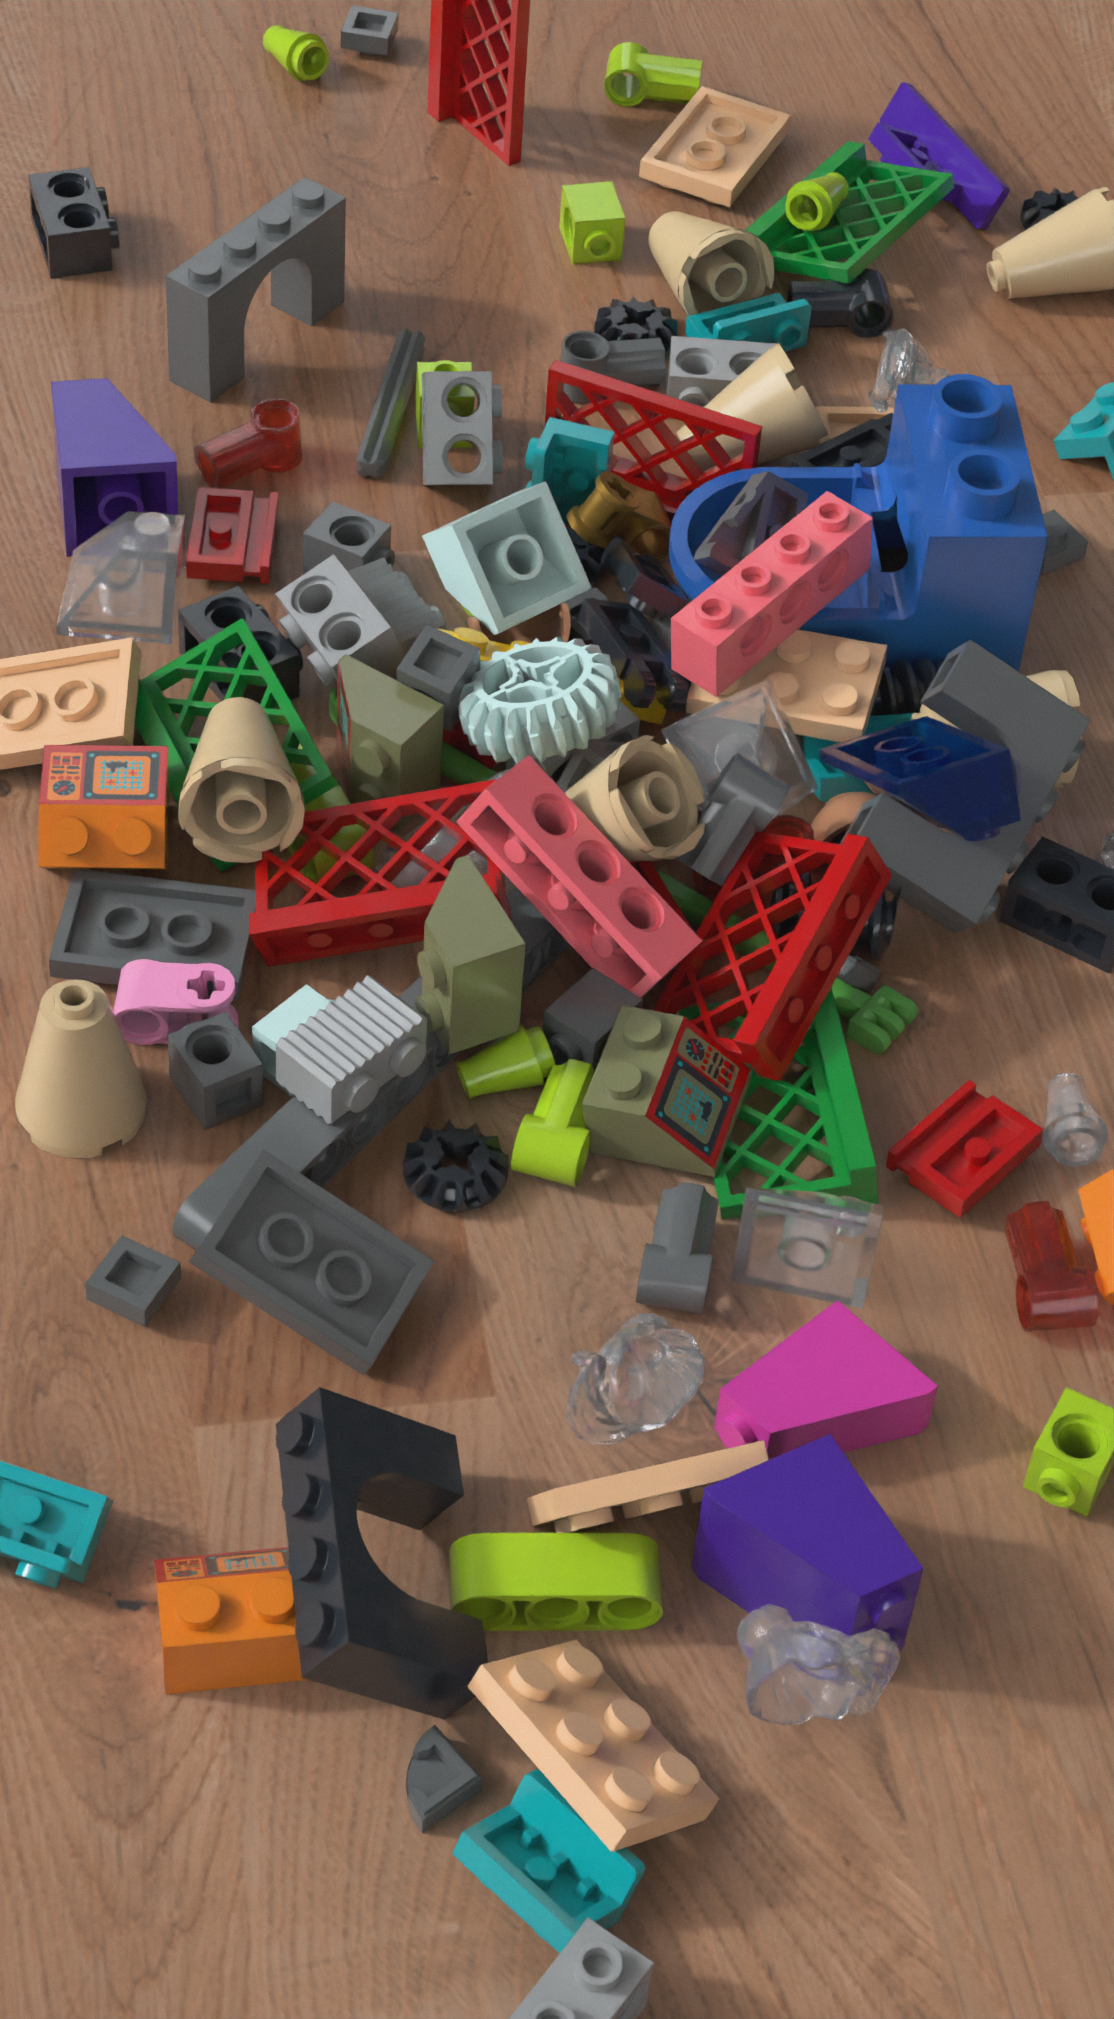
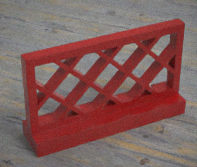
(461, 55)
(653, 410)
(380, 911)
(806, 957)

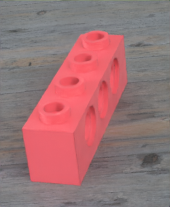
(771, 593)
(577, 878)

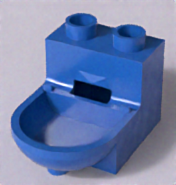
(951, 495)

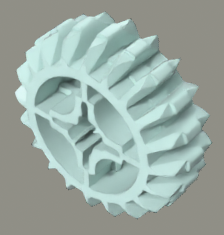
(540, 700)

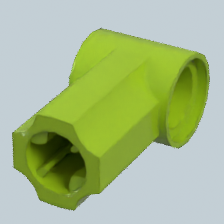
(653, 79)
(555, 1138)

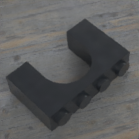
(351, 1618)

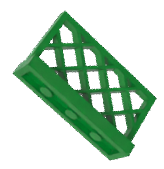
(850, 161)
(161, 727)
(834, 1101)

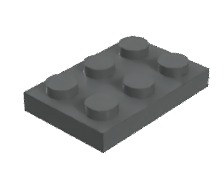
(132, 918)
(312, 1262)

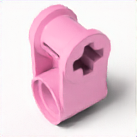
(166, 997)

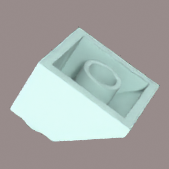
(509, 559)

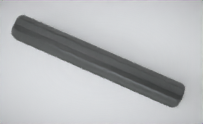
(390, 404)

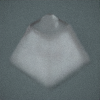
(127, 580)
(754, 727)
(807, 1244)

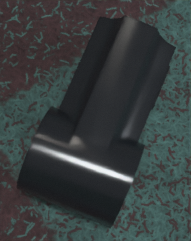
(859, 305)

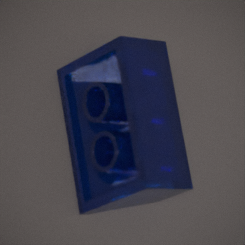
(934, 773)

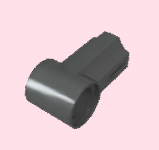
(630, 361)
(739, 805)
(678, 1261)

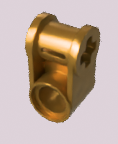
(625, 512)

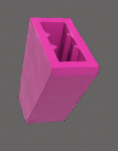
(822, 1382)

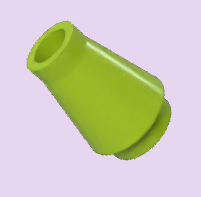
(297, 51)
(815, 200)
(507, 1063)

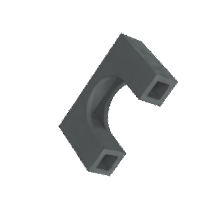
(209, 295)
(940, 870)

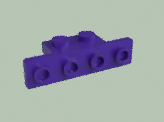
(920, 138)

